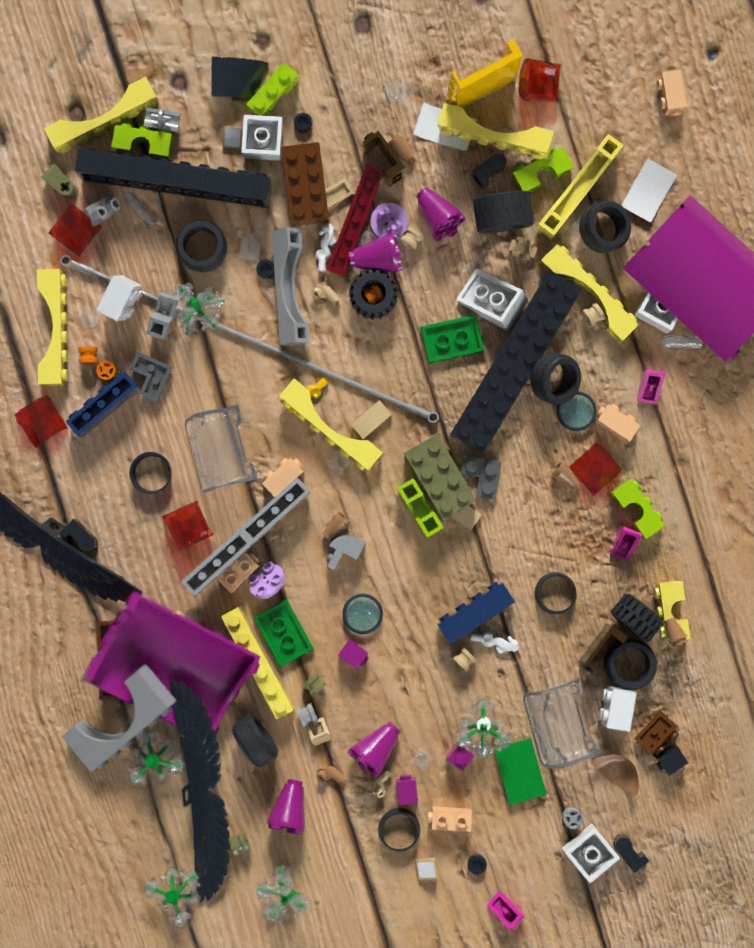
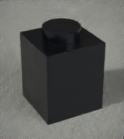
(671, 760)

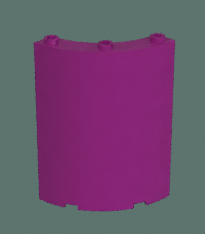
(700, 277)
(173, 651)

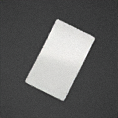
(428, 129)
(649, 190)

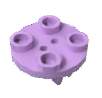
(383, 214)
(266, 580)

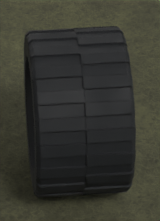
(503, 211)

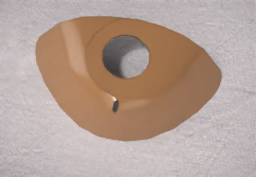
(628, 778)

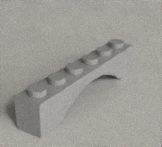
(286, 251)

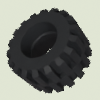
(370, 278)
(637, 617)

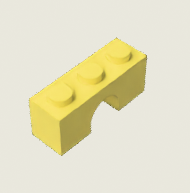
(667, 595)

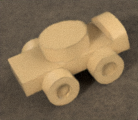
(518, 248)

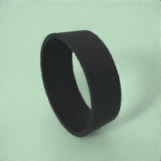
(133, 468)
(538, 587)
(396, 811)

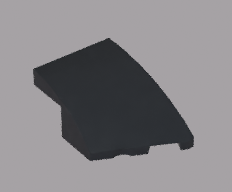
(236, 77)

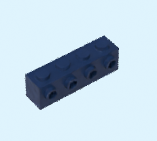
(102, 405)
(476, 612)

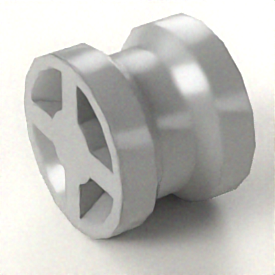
(307, 714)
(575, 820)

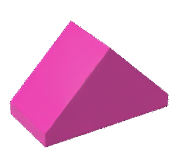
(650, 386)
(625, 543)
(506, 910)

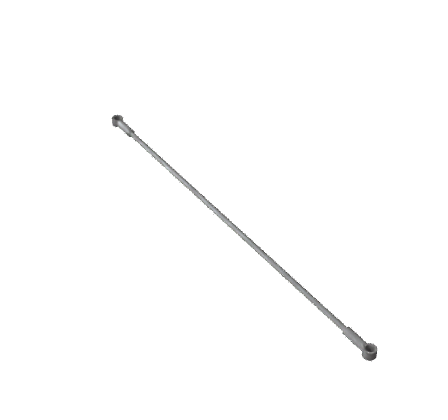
(409, 407)

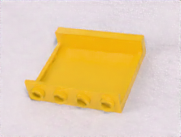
(486, 80)

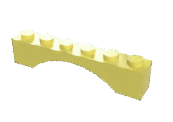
(66, 134)
(533, 141)
(579, 187)
(617, 320)
(52, 367)
(299, 399)
(265, 677)

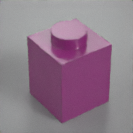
(354, 654)
(459, 756)
(407, 790)

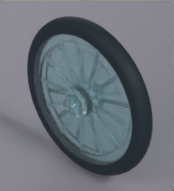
(578, 412)
(362, 613)

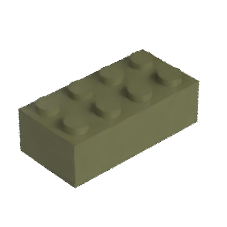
(440, 477)

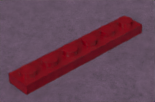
(355, 219)

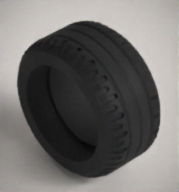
(620, 219)
(199, 226)
(541, 375)
(650, 669)
(254, 741)

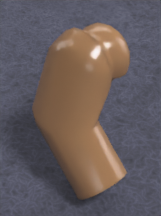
(330, 772)

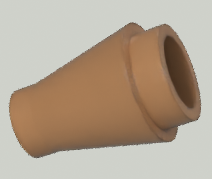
(401, 147)
(565, 475)
(335, 526)
(675, 633)

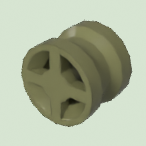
(314, 685)
(239, 843)

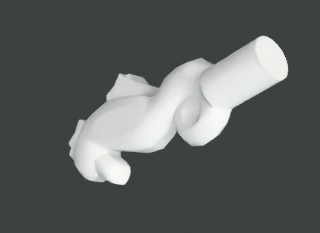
(324, 253)
(502, 645)

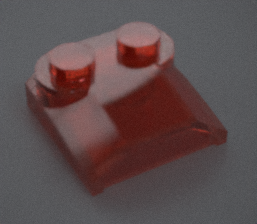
(539, 80)
(74, 230)
(40, 420)
(595, 468)
(186, 526)

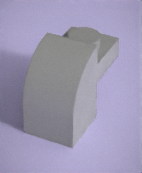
(163, 317)
(344, 544)

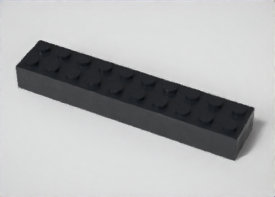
(173, 177)
(515, 362)

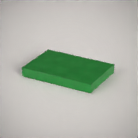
(452, 339)
(283, 633)
(520, 771)

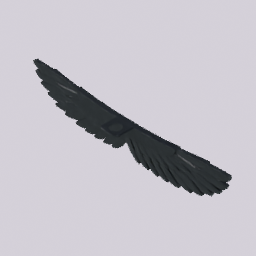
(62, 556)
(208, 809)

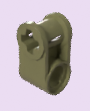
(59, 181)

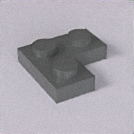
(156, 373)
(486, 471)

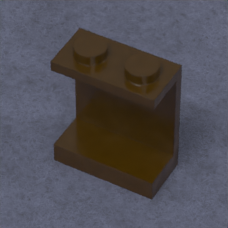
(397, 171)
(607, 630)

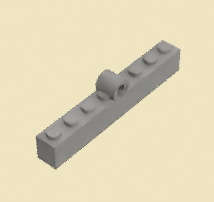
(245, 537)

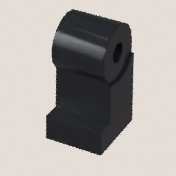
(488, 168)
(85, 539)
(624, 848)

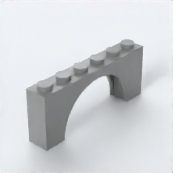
(149, 702)

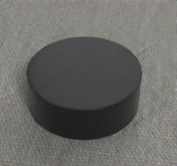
(303, 122)
(265, 269)
(477, 864)

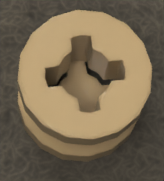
(411, 238)
(593, 314)
(464, 659)

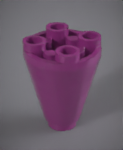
(439, 214)
(378, 254)
(375, 749)
(289, 809)

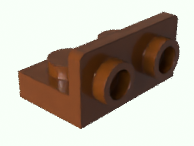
(657, 734)

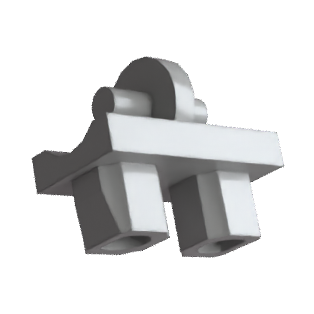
(162, 119)
(102, 209)

